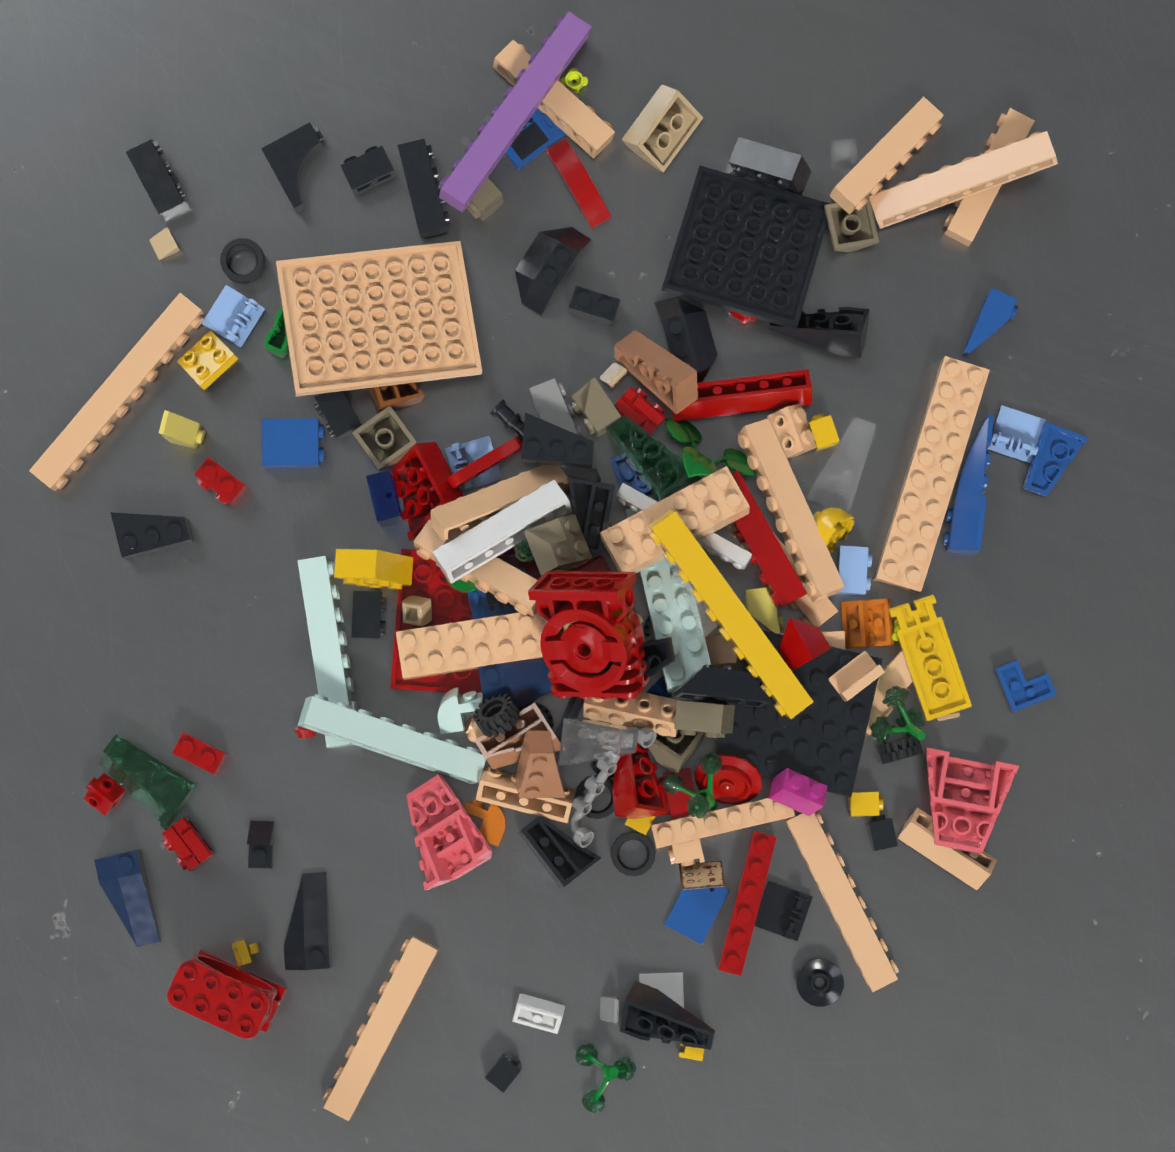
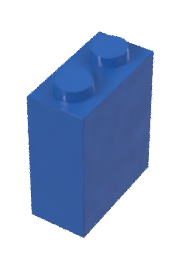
(292, 443)

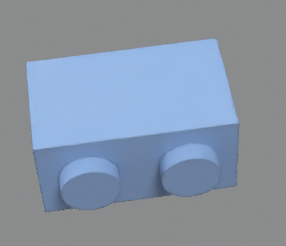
(852, 568)

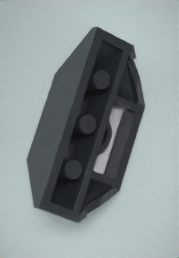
(548, 265)
(687, 334)
(723, 687)

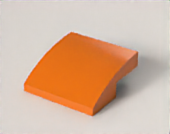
(867, 623)

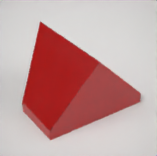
(801, 643)

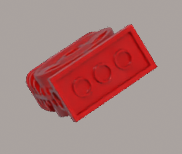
(604, 623)
(225, 995)

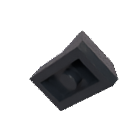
(260, 844)

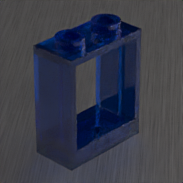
(385, 498)

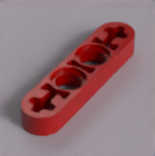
(485, 463)

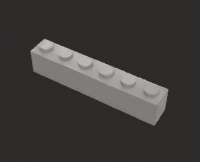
(552, 408)

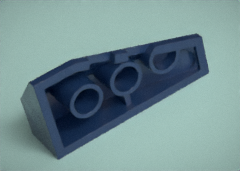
(520, 680)
(128, 890)

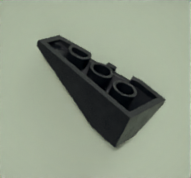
(834, 332)
(658, 655)
(309, 933)
(654, 1015)

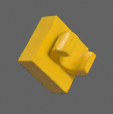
(243, 952)

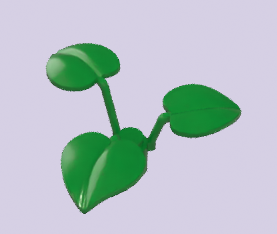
(697, 463)

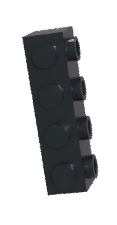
(422, 188)

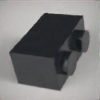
(367, 169)
(594, 305)
(338, 412)
(367, 615)

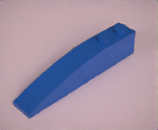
(968, 504)

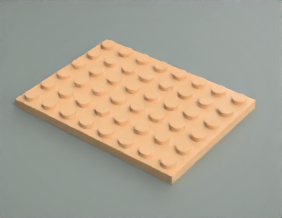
(378, 318)

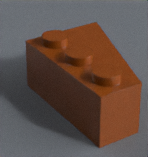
(396, 396)

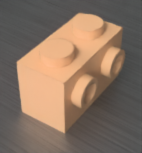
(792, 430)

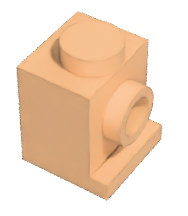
(686, 853)

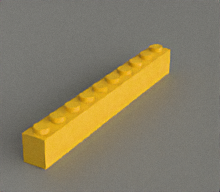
(730, 614)

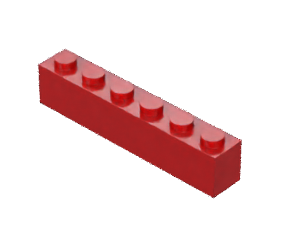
(749, 395)
(767, 552)
(746, 903)

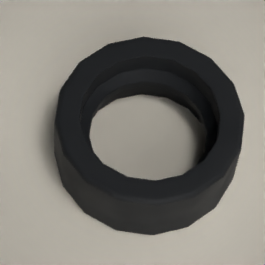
(237, 244)
(602, 813)
(650, 854)

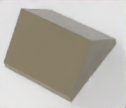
(852, 230)

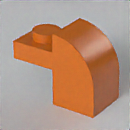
(493, 822)

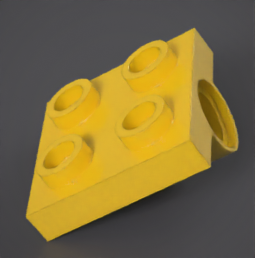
(207, 360)

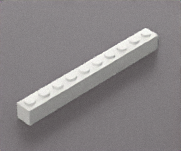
(713, 543)

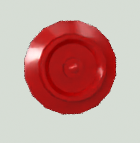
(734, 783)

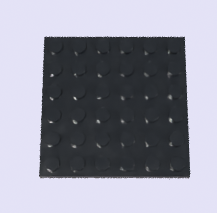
(747, 247)
(817, 742)

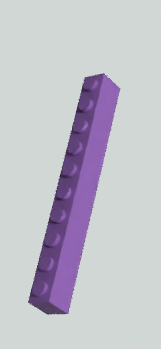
(514, 112)

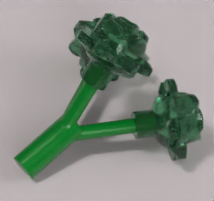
(908, 722)

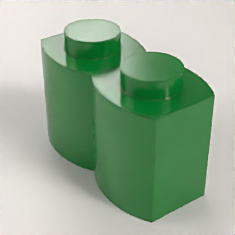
(276, 338)

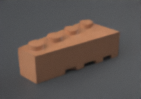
(658, 370)

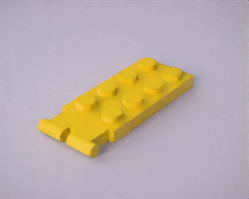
(930, 659)

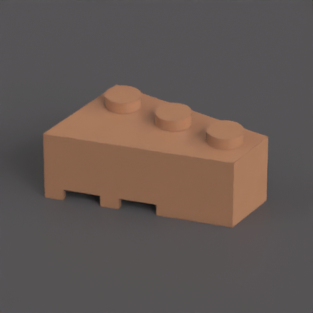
(507, 747)
(538, 768)

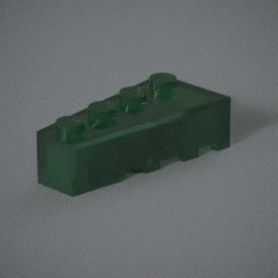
(649, 458)
(147, 779)

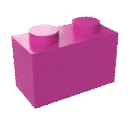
(798, 792)

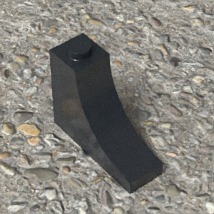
(289, 156)

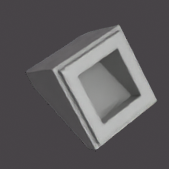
(609, 1009)

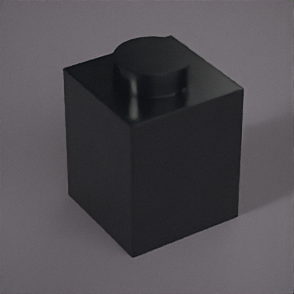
(881, 833)
(504, 1071)

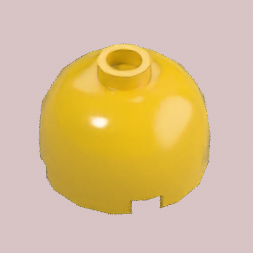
(833, 525)

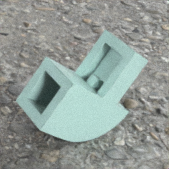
(453, 707)

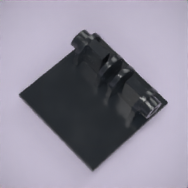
(783, 911)

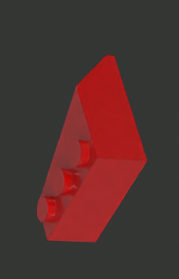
(423, 484)

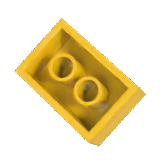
(373, 568)

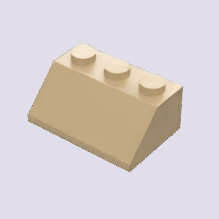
(662, 128)

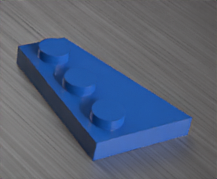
(1055, 452)

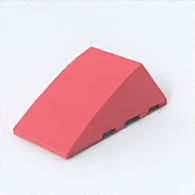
(965, 799)
(445, 833)

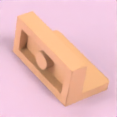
(855, 676)

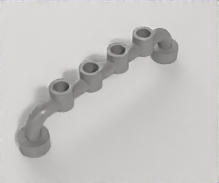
(582, 835)

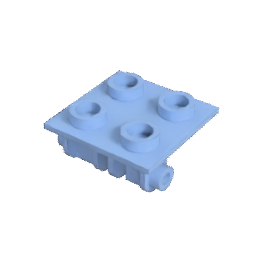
(233, 316)
(1016, 434)
(463, 454)

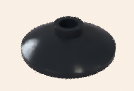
(832, 985)

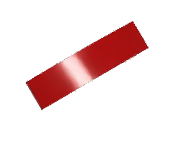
(579, 183)

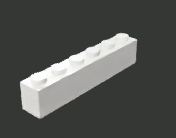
(501, 531)

